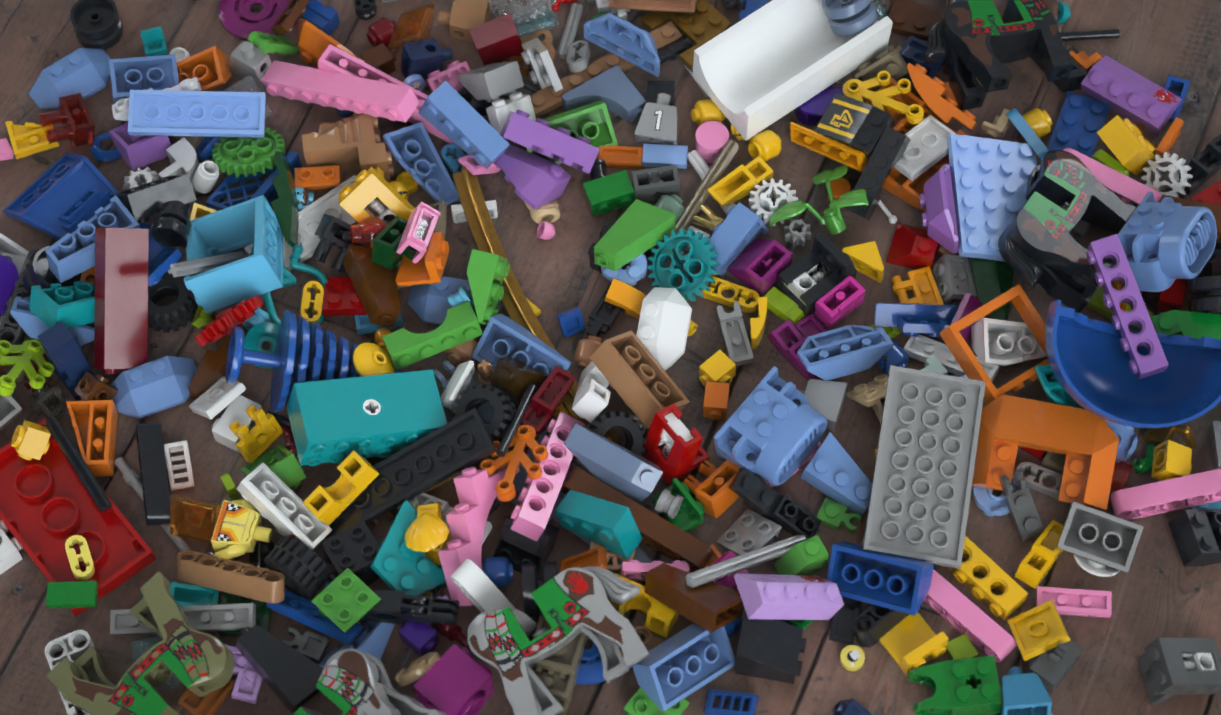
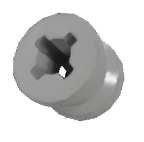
(669, 503)

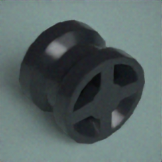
(362, 11)

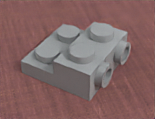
(541, 65)

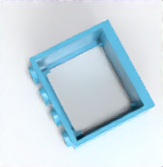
(227, 231)

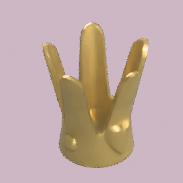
(709, 221)

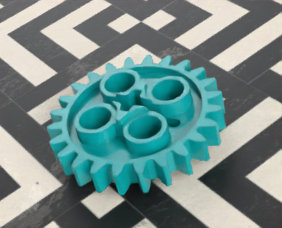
(699, 253)

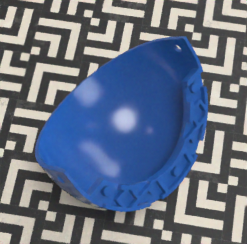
(1097, 373)

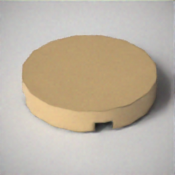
(417, 669)

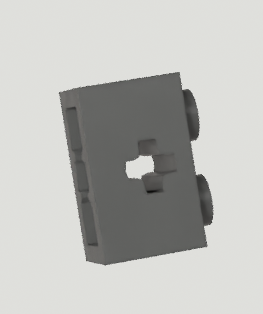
(655, 182)

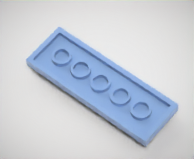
(196, 113)

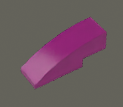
(788, 342)

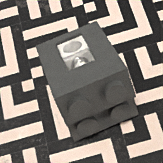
(1180, 667)

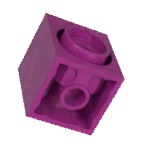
(455, 684)

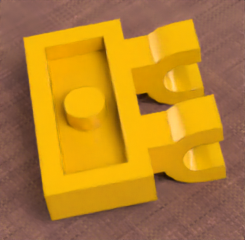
(260, 437)

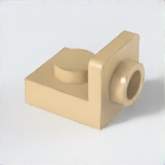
(998, 128)

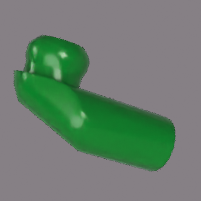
(1144, 465)

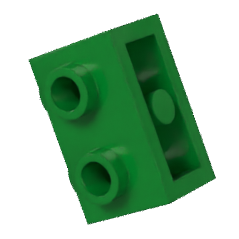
(609, 193)

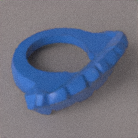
(99, 153)

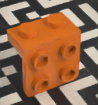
(428, 268)

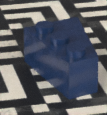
(65, 355)

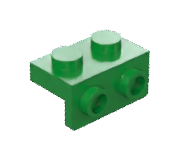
(691, 511)

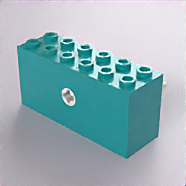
(363, 415)

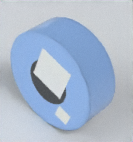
(415, 81)

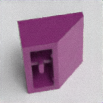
(761, 264)

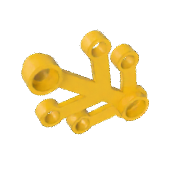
(880, 97)

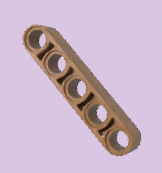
(231, 576)

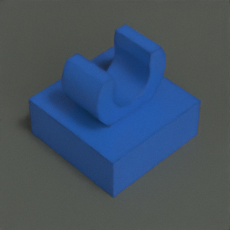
(571, 322)

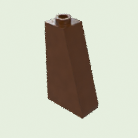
(374, 286)
(705, 605)

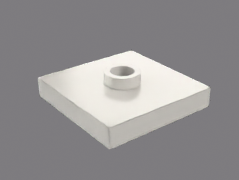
(216, 398)

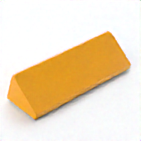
(828, 147)

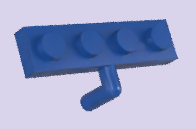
(308, 614)

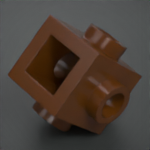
(95, 387)

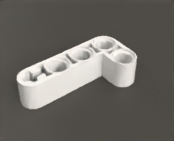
(485, 594)
(68, 644)

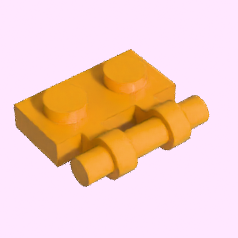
(922, 285)

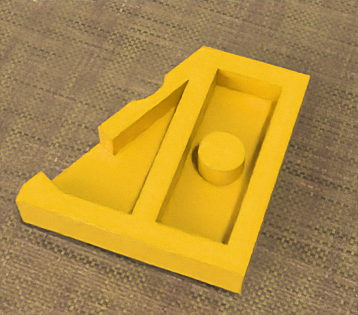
(29, 138)

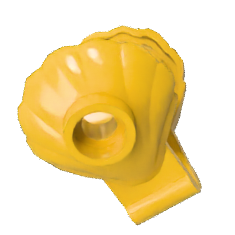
(428, 532)

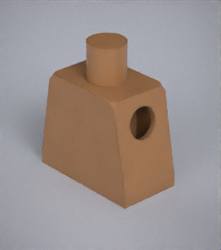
(464, 16)

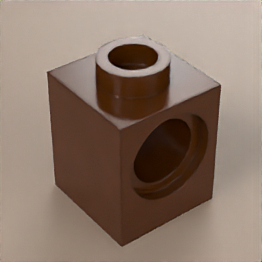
(380, 58)

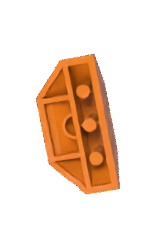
(314, 42)

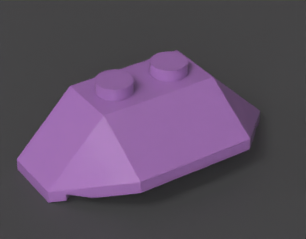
(940, 209)

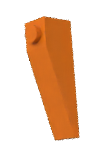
(209, 67)

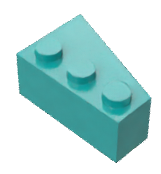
(600, 522)

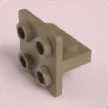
(887, 60)

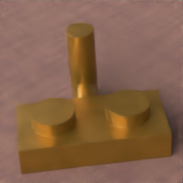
(1159, 435)

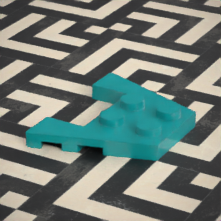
(402, 567)

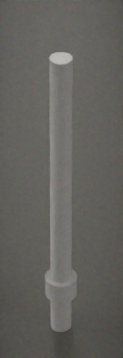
(132, 479)

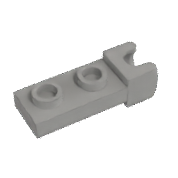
(735, 335)

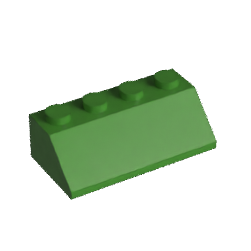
(587, 121)

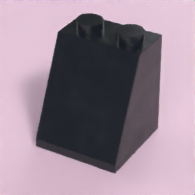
(769, 650)

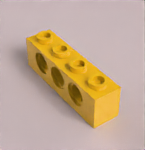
(1002, 605)

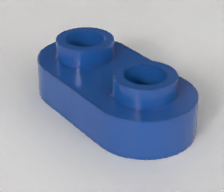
(205, 148)

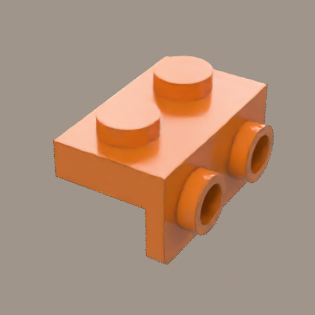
(318, 177)

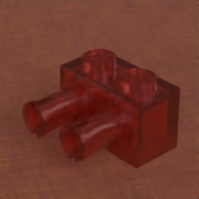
(74, 117)

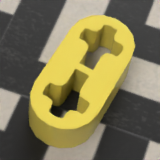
(75, 559)

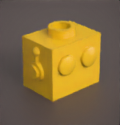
(1171, 461)

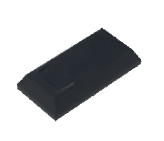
(842, 621)

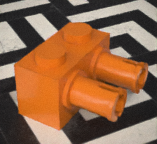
(715, 490)

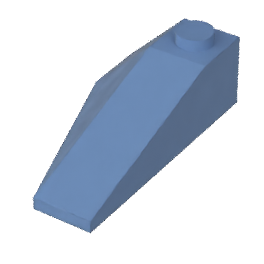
(371, 640)

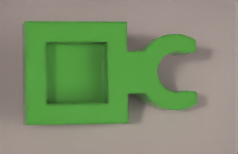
(834, 514)

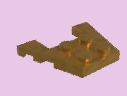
(697, 26)

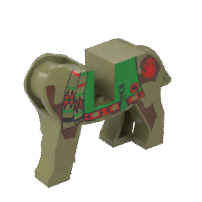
(191, 655)

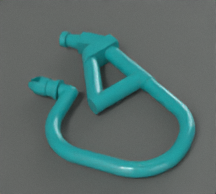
(289, 280)

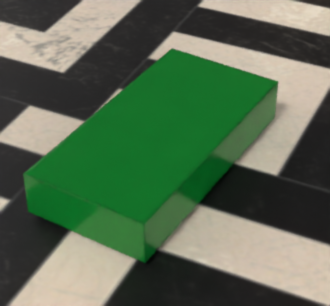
(72, 594)

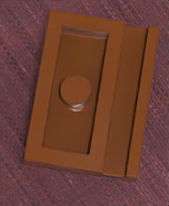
(208, 704)

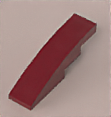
(547, 401)

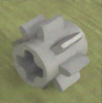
(797, 232)

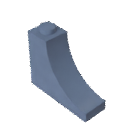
(613, 89)

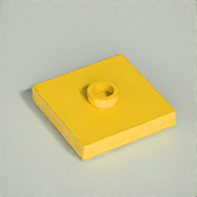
(1038, 630)

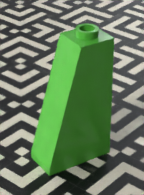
(633, 234)

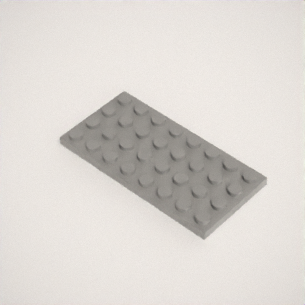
(924, 466)

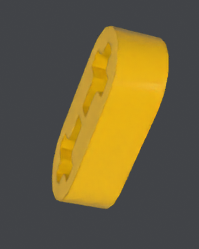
(316, 303)

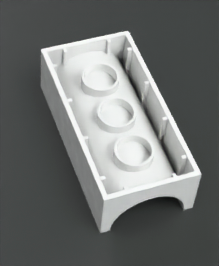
(780, 61)

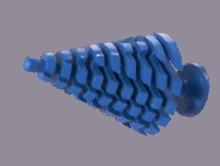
(298, 357)

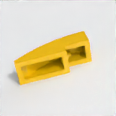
(741, 182)
(1041, 556)

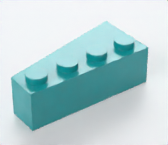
(68, 304)

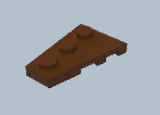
(912, 19)

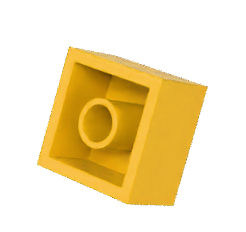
(1127, 144)

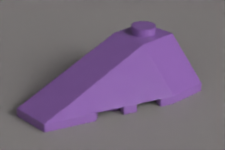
(534, 177)

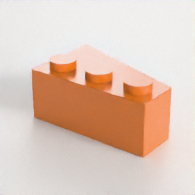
(96, 433)

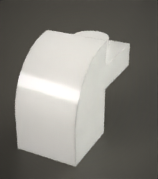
(183, 159)

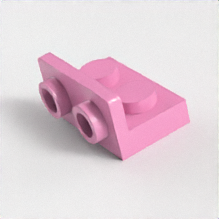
(450, 75)

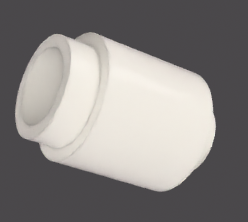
(205, 177)

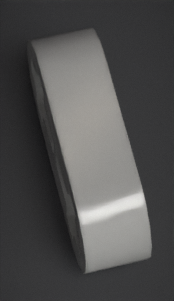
(578, 56)

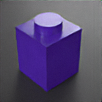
(419, 637)

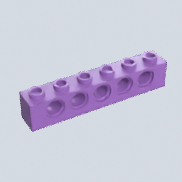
(1111, 249)

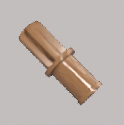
(485, 372)

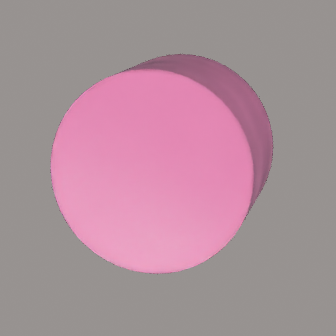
(710, 140)

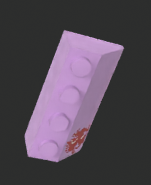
(788, 596)

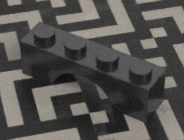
(883, 159)

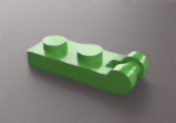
(272, 43)

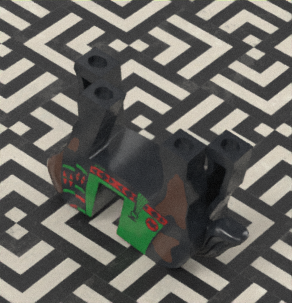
(978, 44)
(1039, 235)

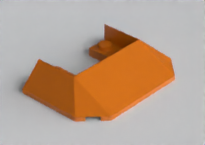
(1053, 428)

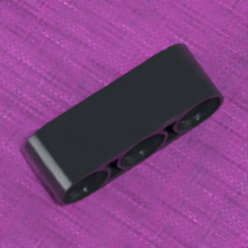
(875, 623)

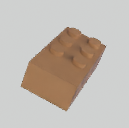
(637, 377)

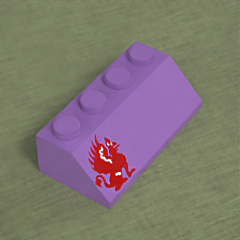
(1130, 94)

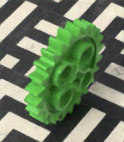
(248, 154)

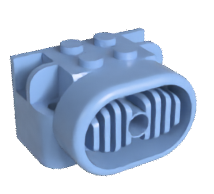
(1167, 242)
(771, 431)

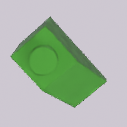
(803, 558)

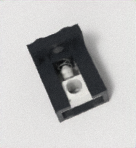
(818, 271)

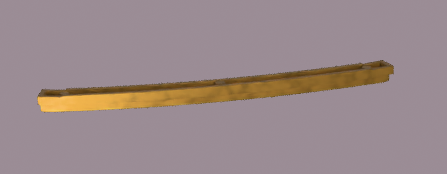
(513, 299)

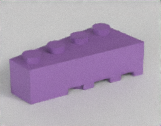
(549, 142)

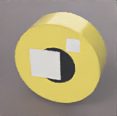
(852, 658)

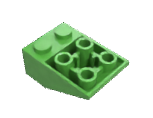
(486, 278)

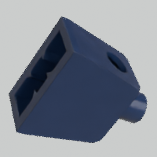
(423, 58)

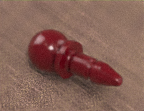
(290, 443)
(453, 632)

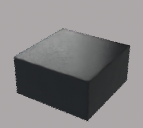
(657, 87)

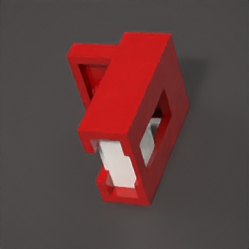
(673, 445)

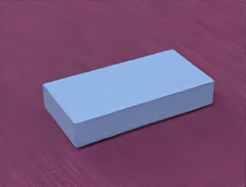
(664, 155)

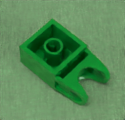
(953, 689)

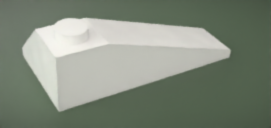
(1004, 342)

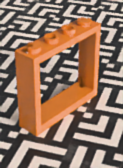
(965, 356)

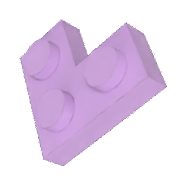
(248, 680)

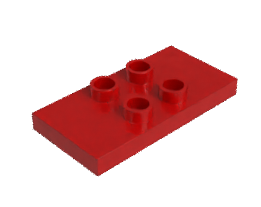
(48, 504)

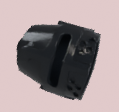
(171, 224)

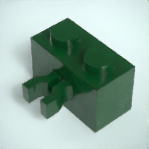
(387, 242)

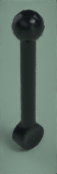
(1145, 295)

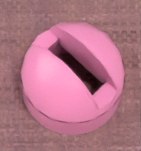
(545, 230)

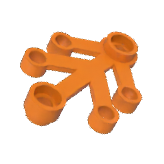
(523, 438)

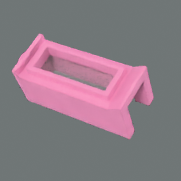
(419, 230)

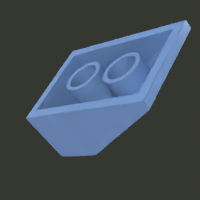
(142, 74)

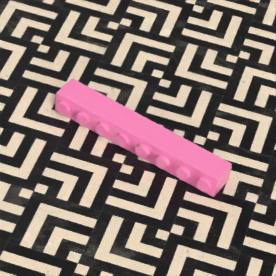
(344, 63)
(340, 91)

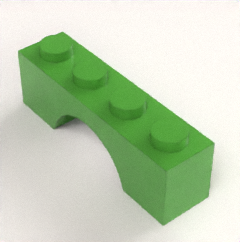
(411, 347)

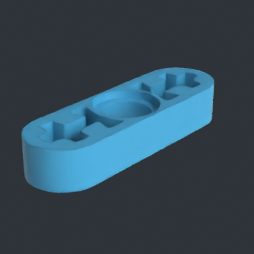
(1027, 133)

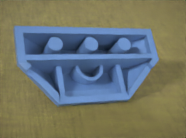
(624, 41)
(79, 72)
(431, 300)
(34, 326)
(843, 351)
(154, 386)

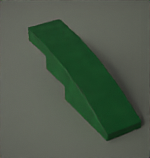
(286, 205)

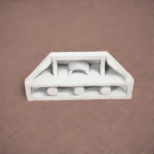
(664, 325)

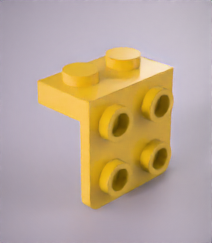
(914, 643)

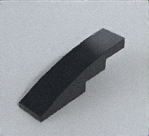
(1204, 165)

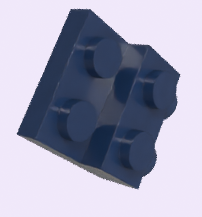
(913, 52)

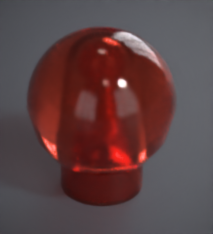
(366, 231)

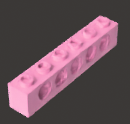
(541, 494)

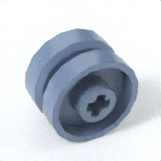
(850, 16)

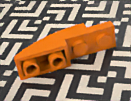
(932, 94)

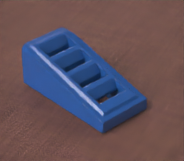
(1179, 83)
(732, 696)

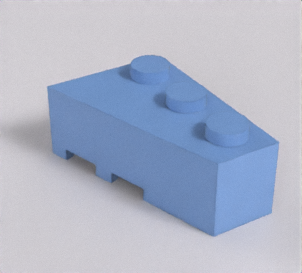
(735, 235)

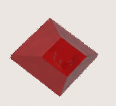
(912, 248)

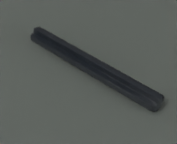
(78, 464)

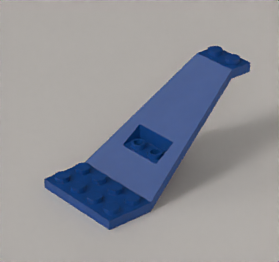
(71, 194)

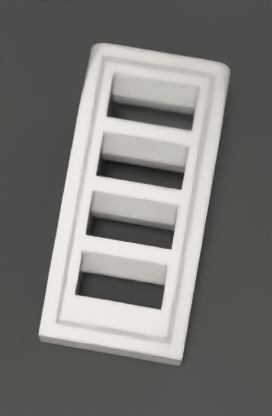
(178, 447)

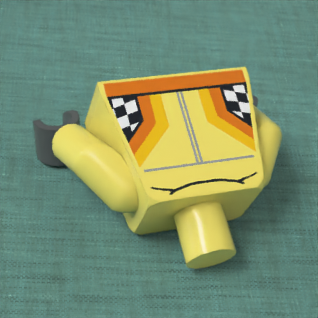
(238, 529)

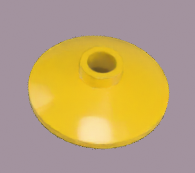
(372, 360)

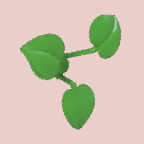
(832, 216)

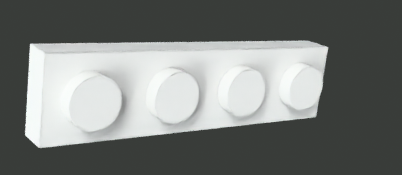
(921, 348)

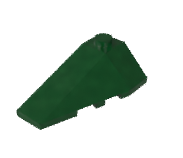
(990, 281)

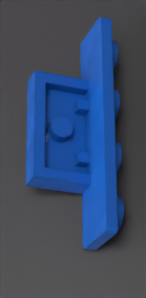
(915, 317)

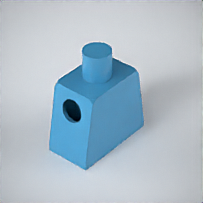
(1024, 694)

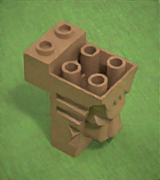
(349, 143)

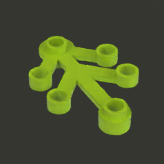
(31, 350)

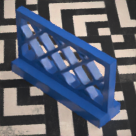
(265, 187)

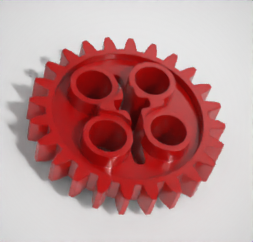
(228, 319)

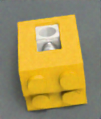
(365, 189)

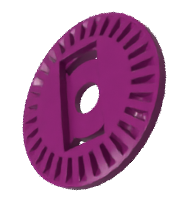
(233, 11)

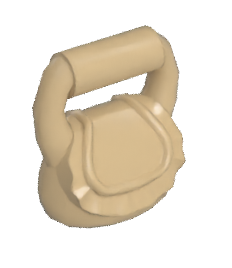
(548, 212)

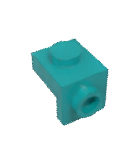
(154, 42)

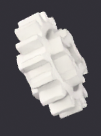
(1173, 171)
(761, 198)

